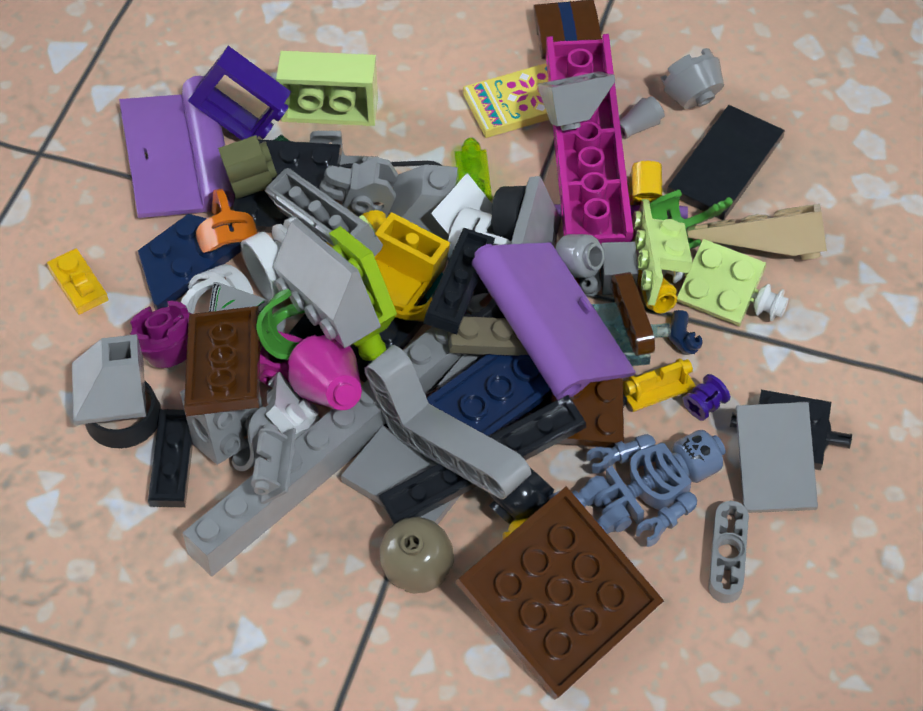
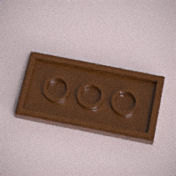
(222, 361)

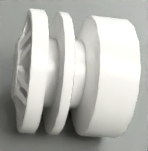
(260, 255)

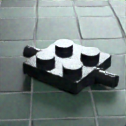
(819, 419)

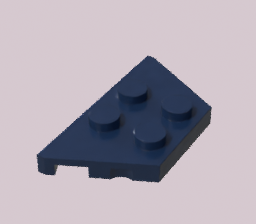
(176, 258)

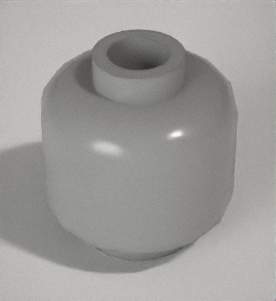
(581, 254)

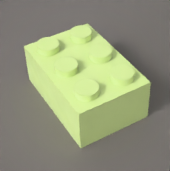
(329, 87)

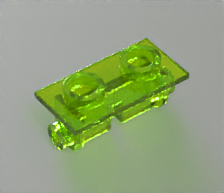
(475, 163)

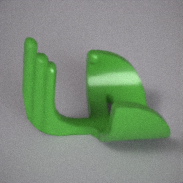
(670, 203)
(273, 340)

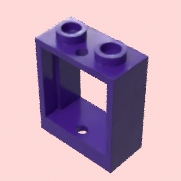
(230, 113)

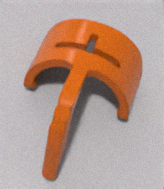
(211, 239)

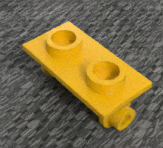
(658, 384)

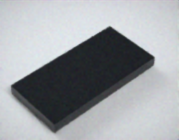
(726, 160)

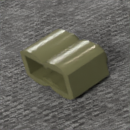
(248, 166)

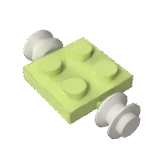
(726, 283)

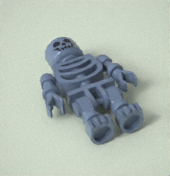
(692, 460)

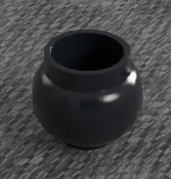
(524, 499)

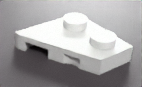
(288, 409)

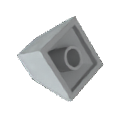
(574, 98)
(421, 192)

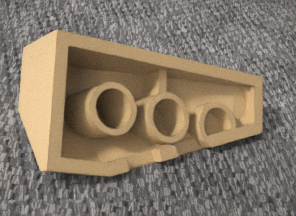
(789, 233)

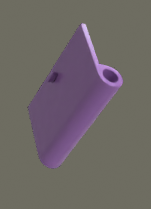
(181, 154)
(551, 316)

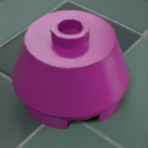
(163, 334)

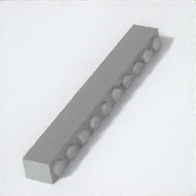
(317, 456)

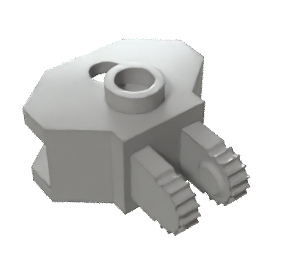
(362, 185)

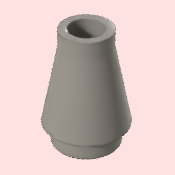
(642, 116)

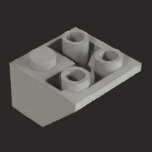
(109, 381)

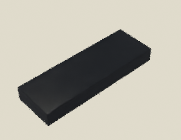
(171, 460)

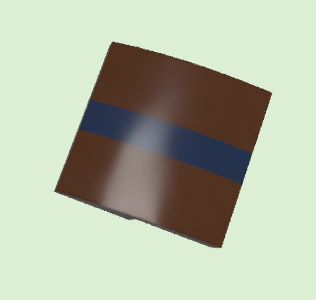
(566, 22)

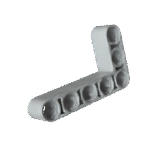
(439, 434)

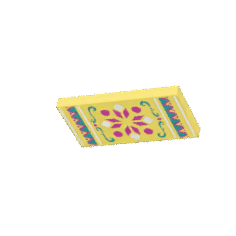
(508, 101)

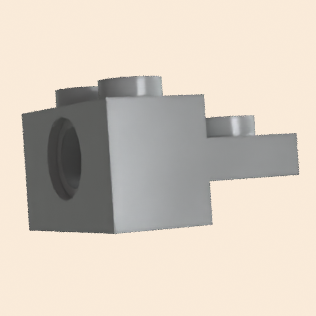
(220, 433)

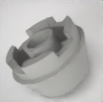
(694, 79)

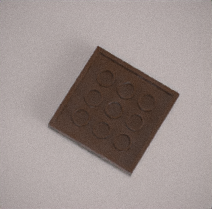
(559, 592)

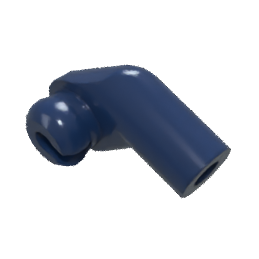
(680, 336)

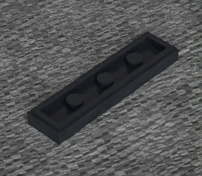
(457, 283)

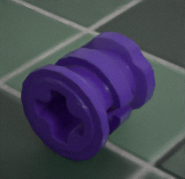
(706, 397)

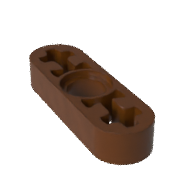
(633, 314)

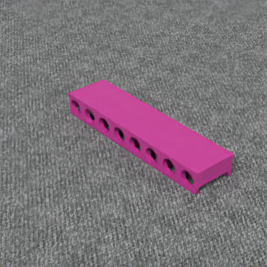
(591, 156)

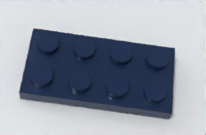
(493, 392)

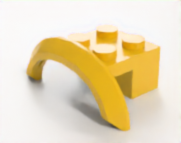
(409, 264)

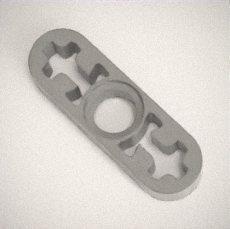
(720, 563)

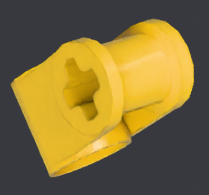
(645, 181)

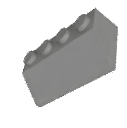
(324, 286)

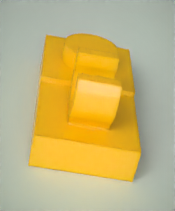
(77, 281)

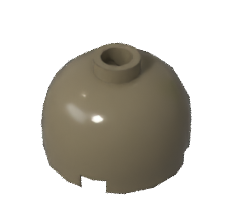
(416, 555)

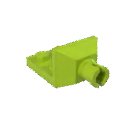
(363, 259)

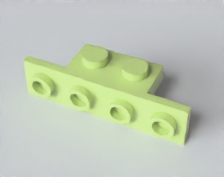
(660, 247)

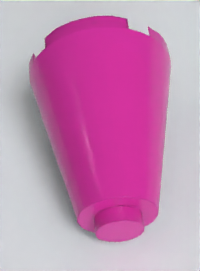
(325, 373)

